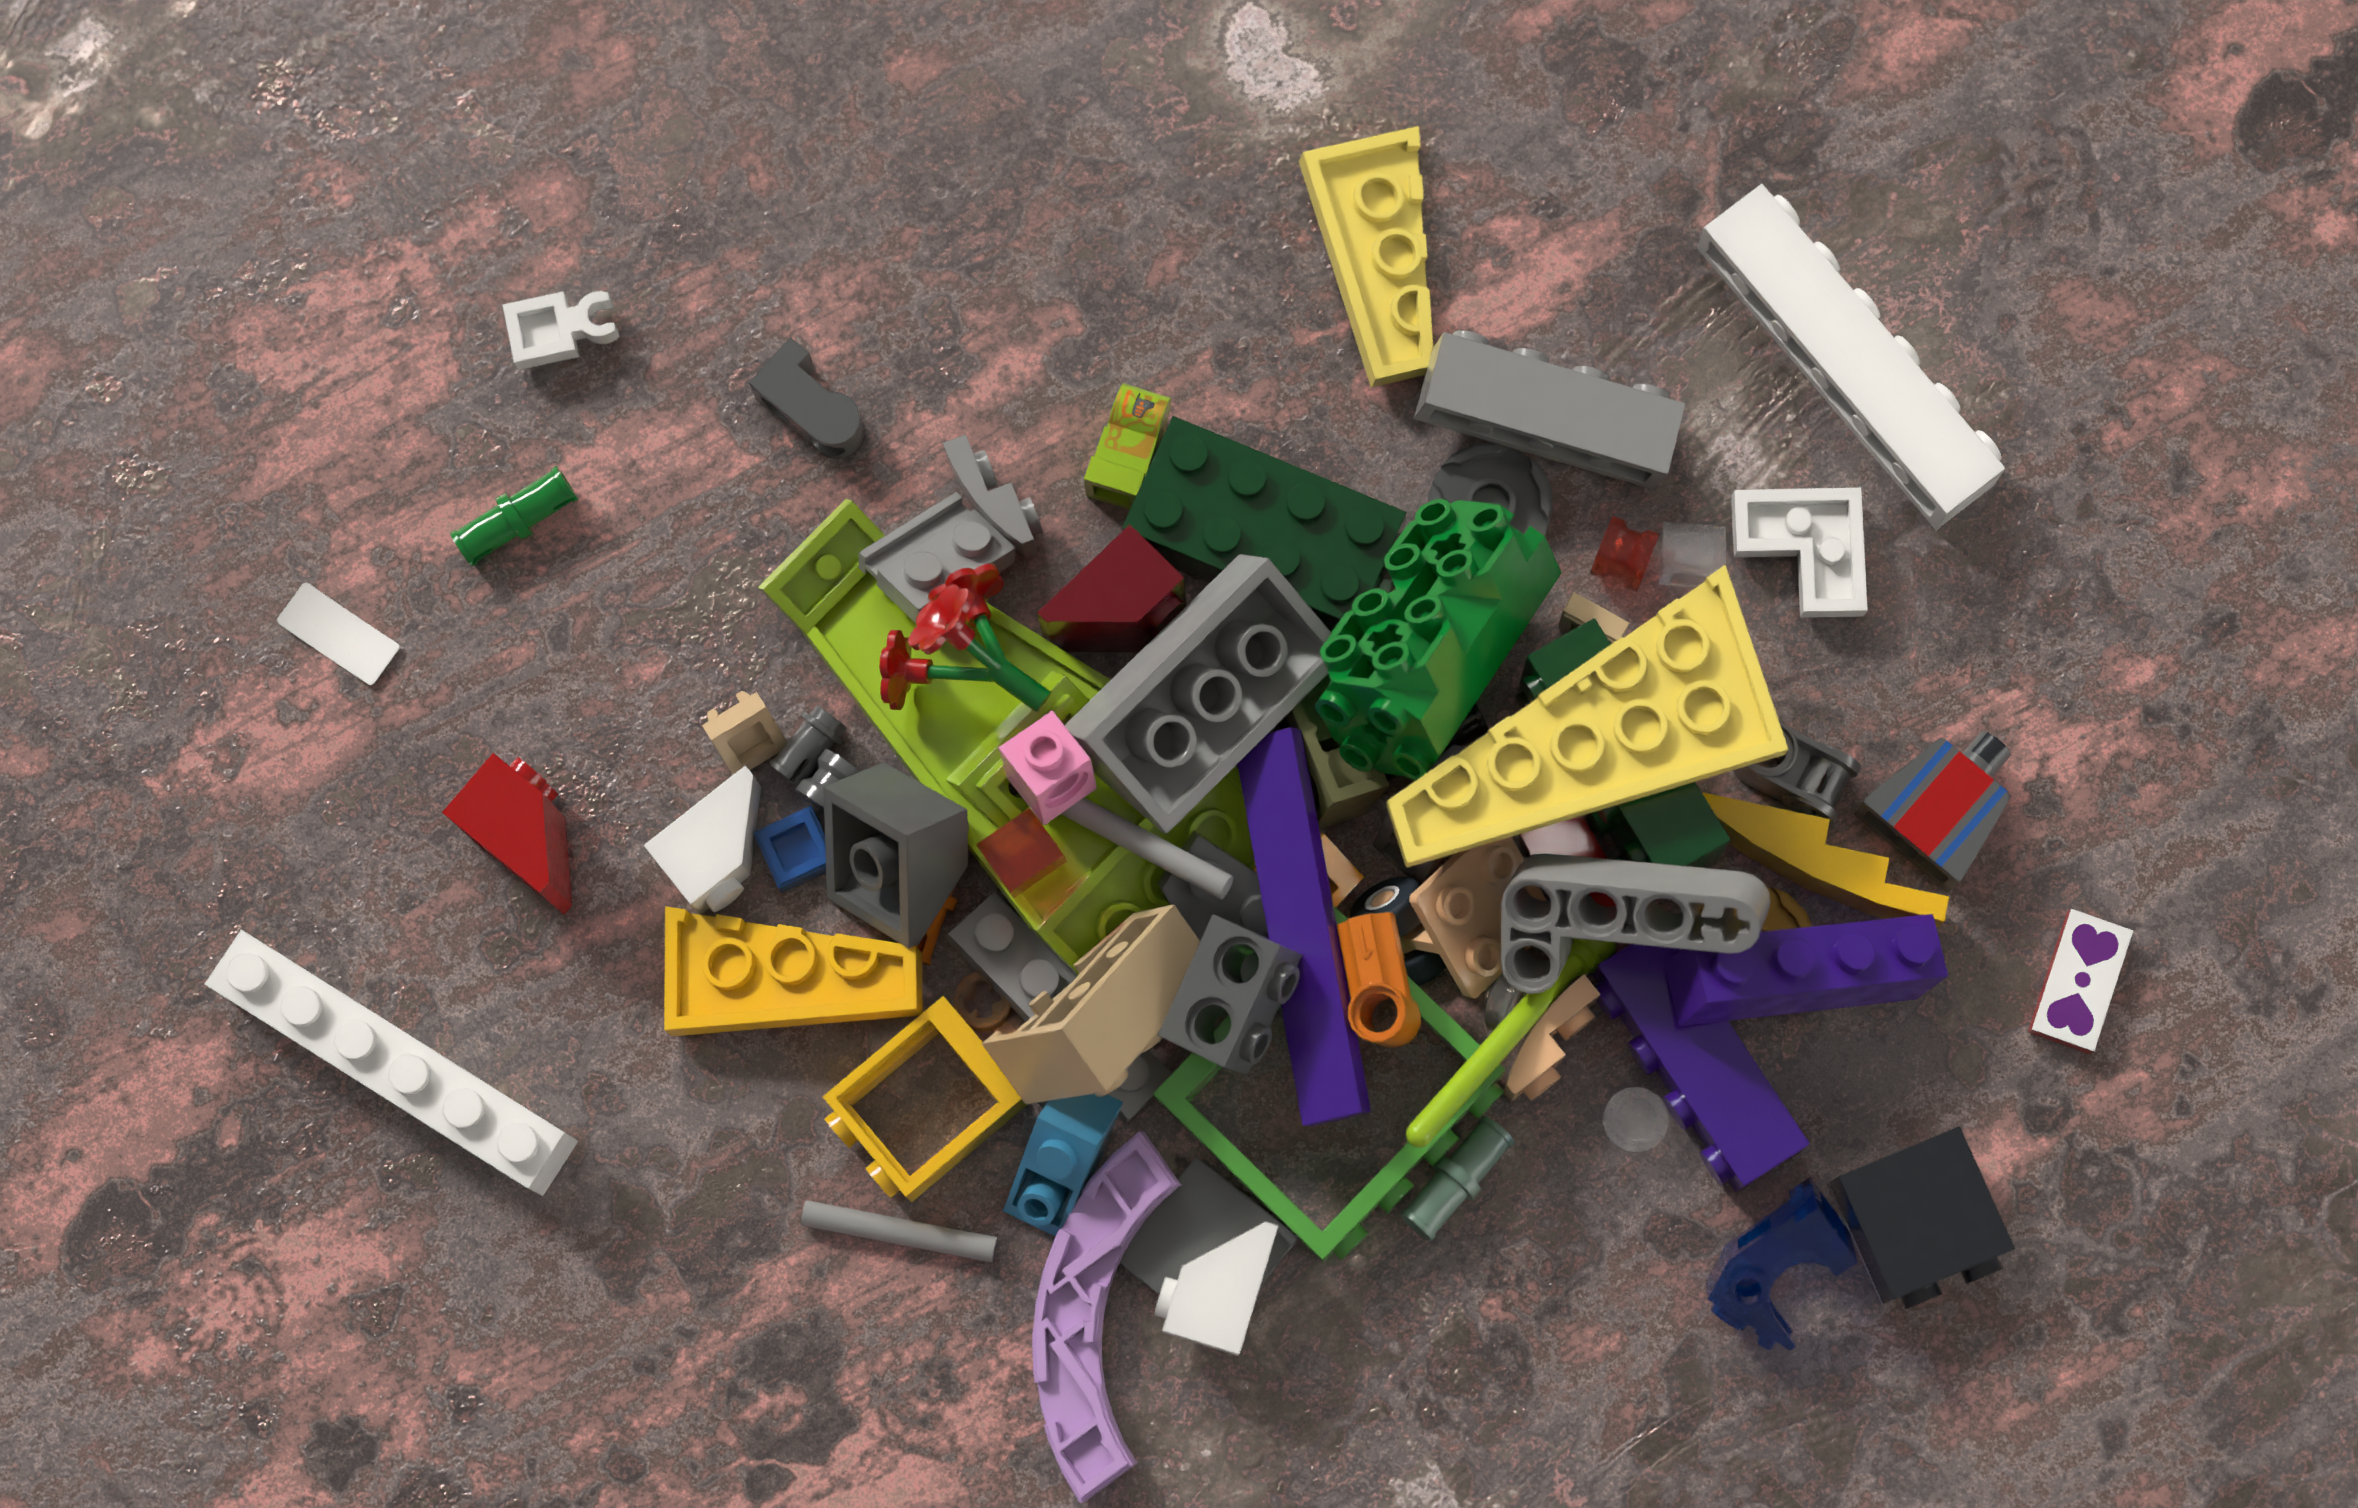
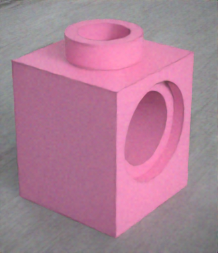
(1048, 767)

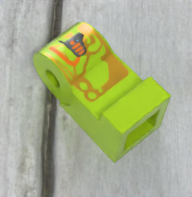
(1127, 446)

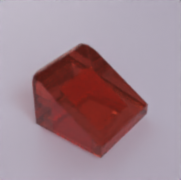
(1021, 853)

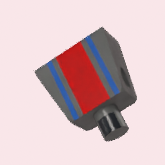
(1941, 806)

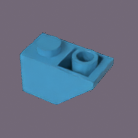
(1061, 1159)

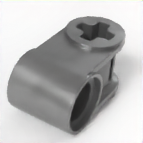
(1800, 773)

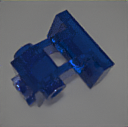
(1795, 1233)

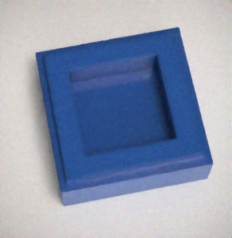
(794, 848)

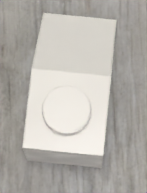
(712, 844)
(1217, 1292)

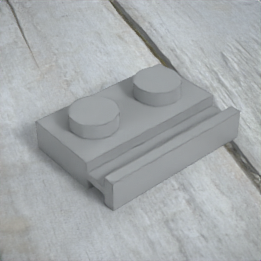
(930, 549)

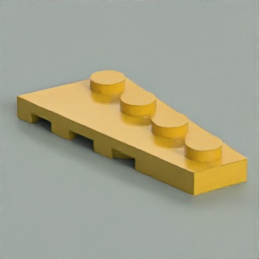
(765, 976)

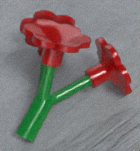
(943, 620)

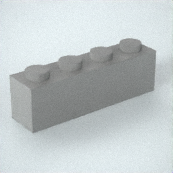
(1550, 409)

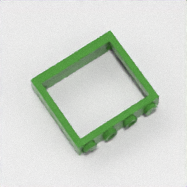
(1383, 1190)

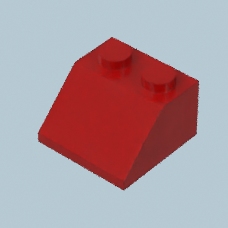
(514, 821)

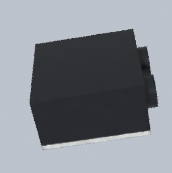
(1922, 1218)

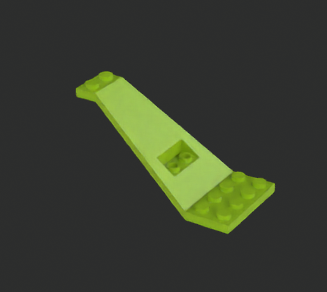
(954, 732)

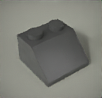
(892, 850)

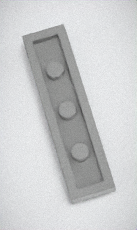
(1022, 967)

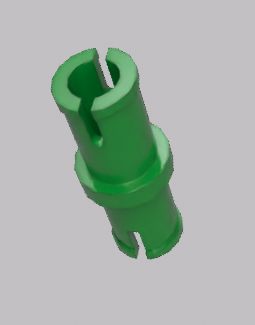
(514, 516)

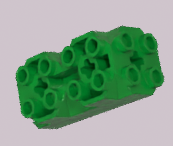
(1422, 655)

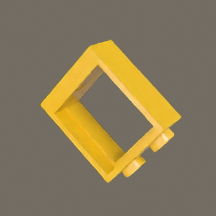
(851, 1128)

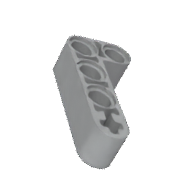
(1634, 918)

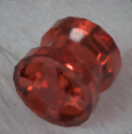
(1624, 553)

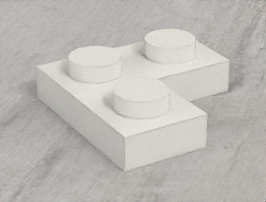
(1818, 528)

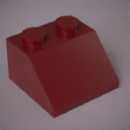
(1115, 599)

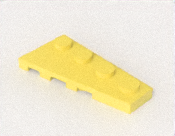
(1372, 227)

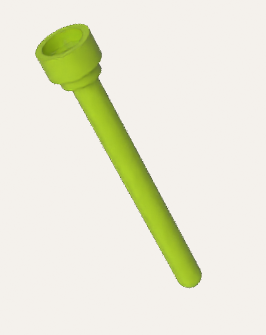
(1582, 960)

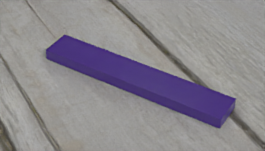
(1303, 918)

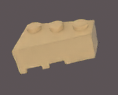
(1104, 1016)

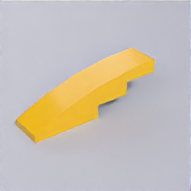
(1797, 850)

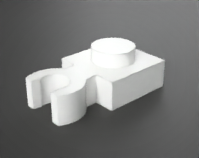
(547, 329)

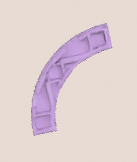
(1073, 1308)

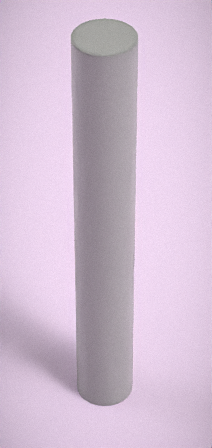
(1150, 847)
(899, 1231)

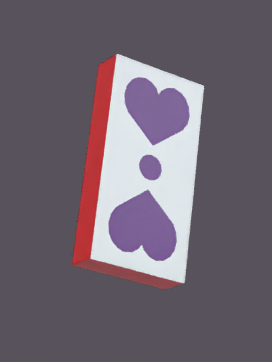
(2080, 981)

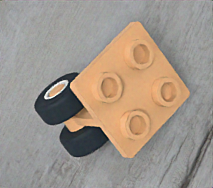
(1452, 915)

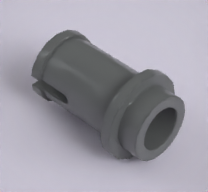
(802, 751)

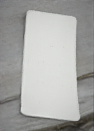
(338, 634)

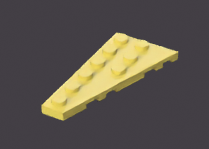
(1632, 721)

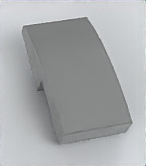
(999, 506)

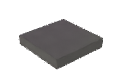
(1193, 1222)

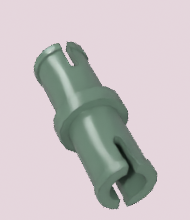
(1457, 1178)

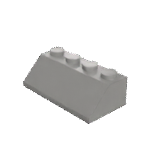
(1203, 691)

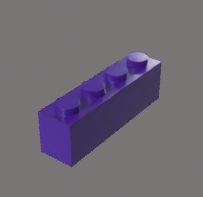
(1809, 970)
(1703, 1067)

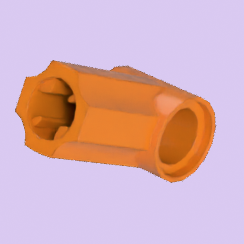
(1375, 974)

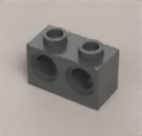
(1216, 987)

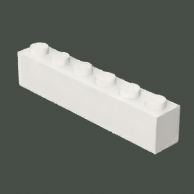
(1851, 356)
(391, 1063)

